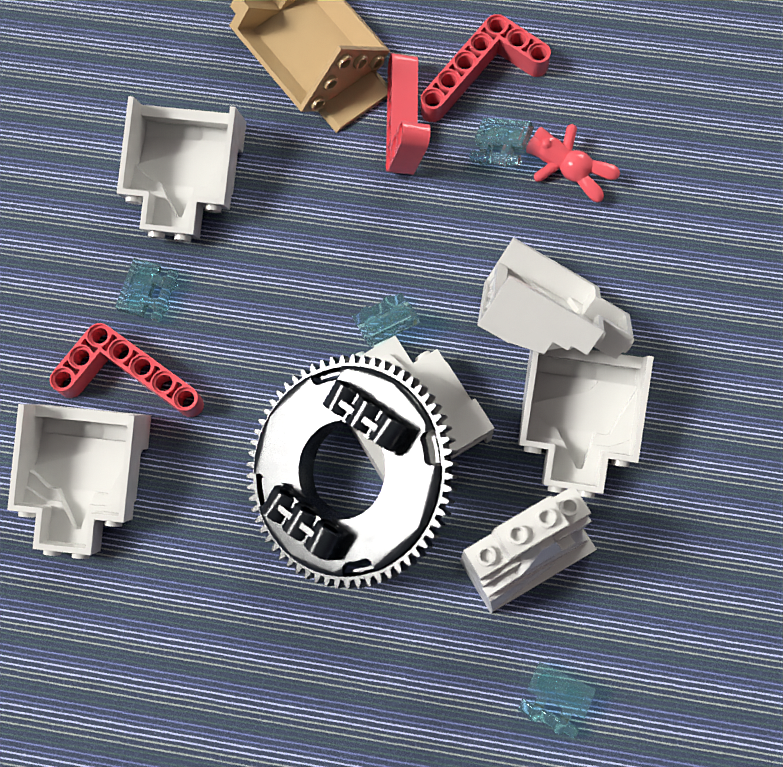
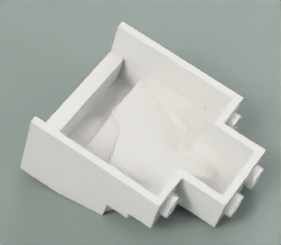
(178, 166)
(549, 306)
(464, 415)
(583, 415)
(75, 473)
(529, 548)

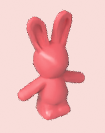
(574, 164)

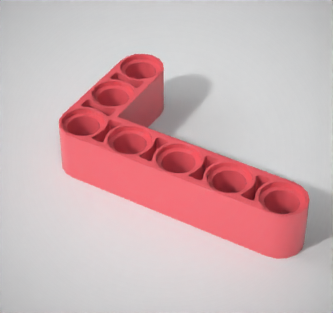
(470, 57)
(404, 135)
(132, 365)

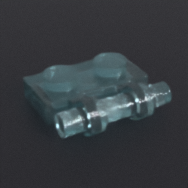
(501, 134)
(139, 287)
(385, 319)
(560, 690)

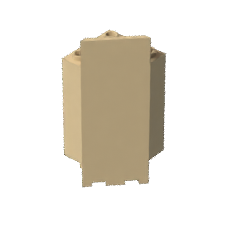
(316, 54)

